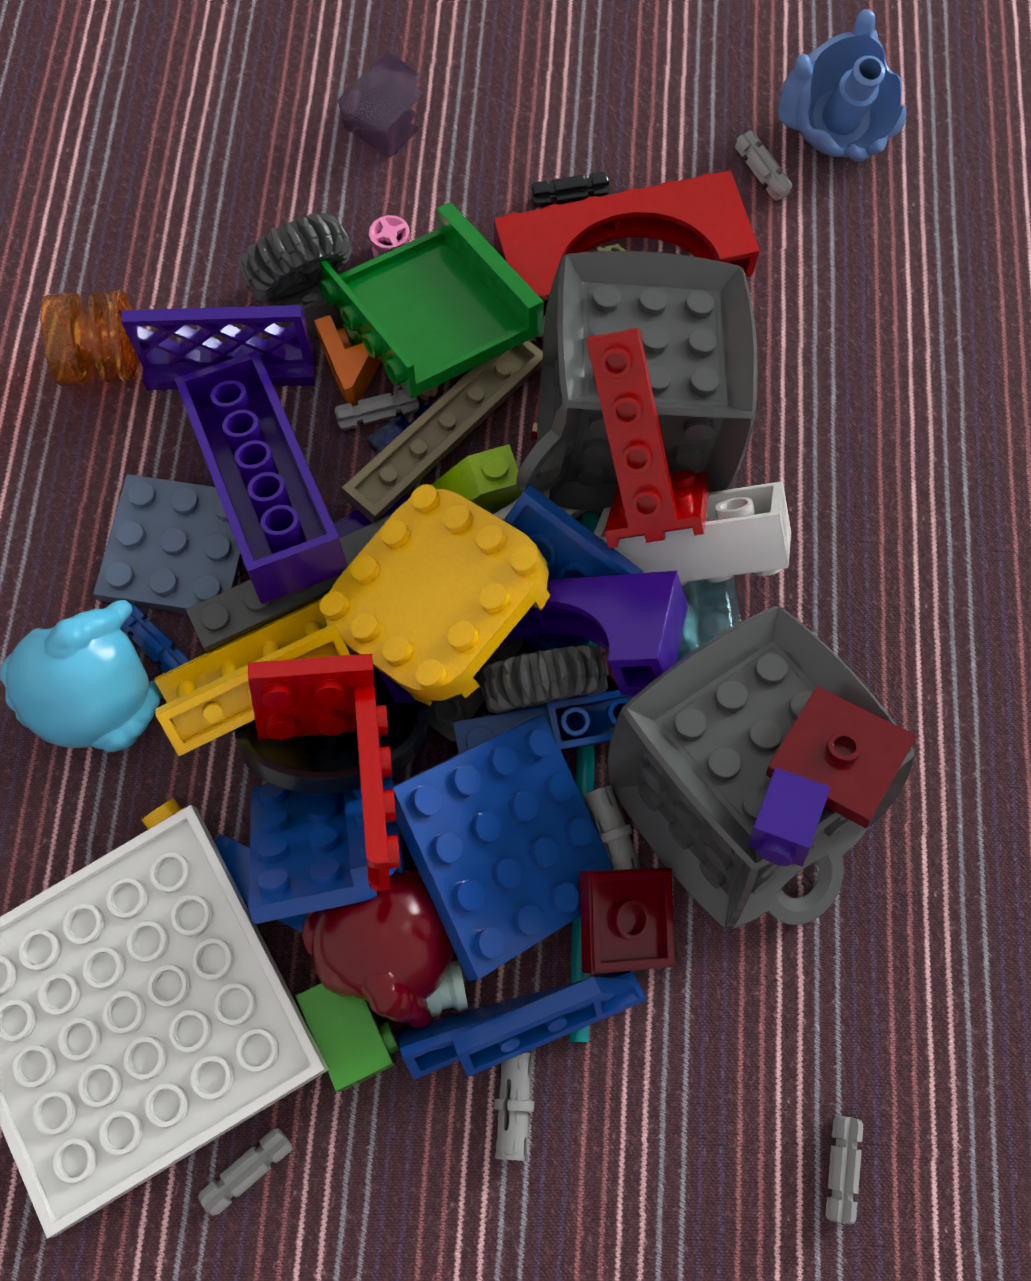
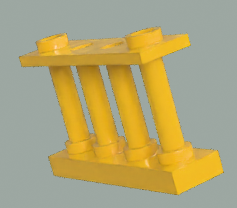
(213, 690)

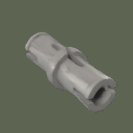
(612, 828)
(514, 1108)

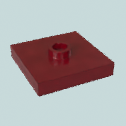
(844, 750)
(626, 920)

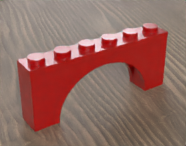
(693, 213)

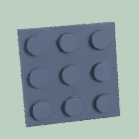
(168, 546)

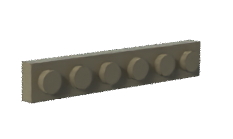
(439, 430)

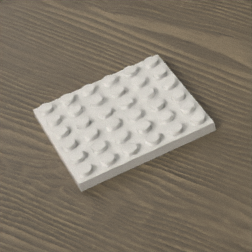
(138, 1021)

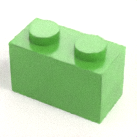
(347, 1036)

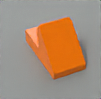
(350, 365)

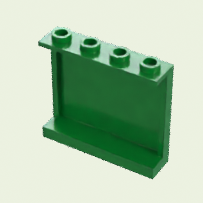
(435, 304)

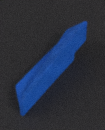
(517, 1025)

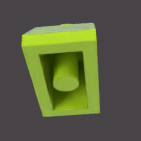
(484, 479)

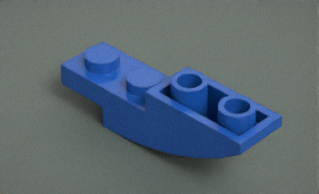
(573, 721)

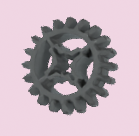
(291, 255)
(543, 678)

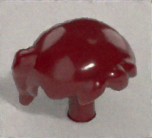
(383, 949)

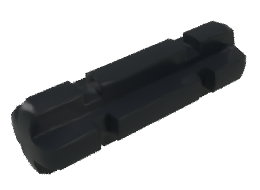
(569, 189)

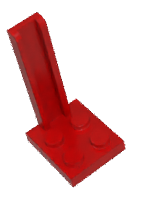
(647, 496)
(332, 699)

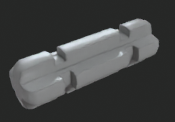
(763, 165)
(375, 409)
(844, 1170)
(244, 1172)

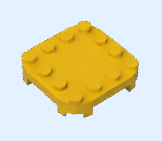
(436, 593)

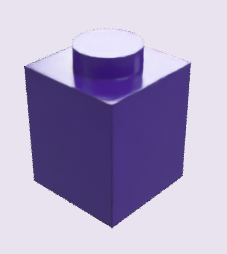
(788, 818)

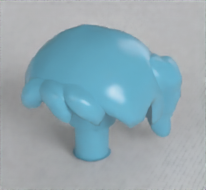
(81, 682)

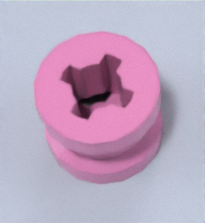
(387, 231)

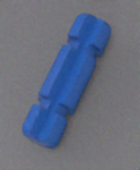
(153, 640)

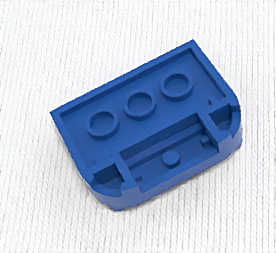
(308, 852)

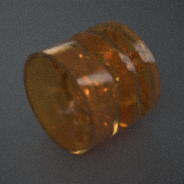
(84, 338)

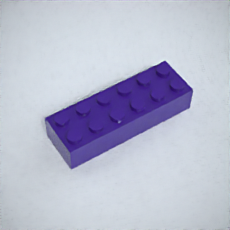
(261, 477)

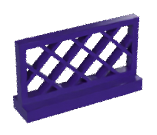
(286, 356)

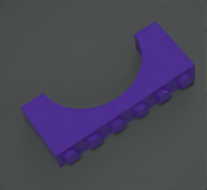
(628, 615)

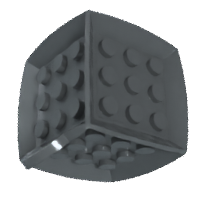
(698, 358)
(696, 760)

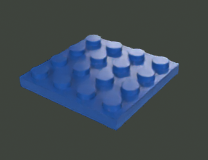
(500, 843)

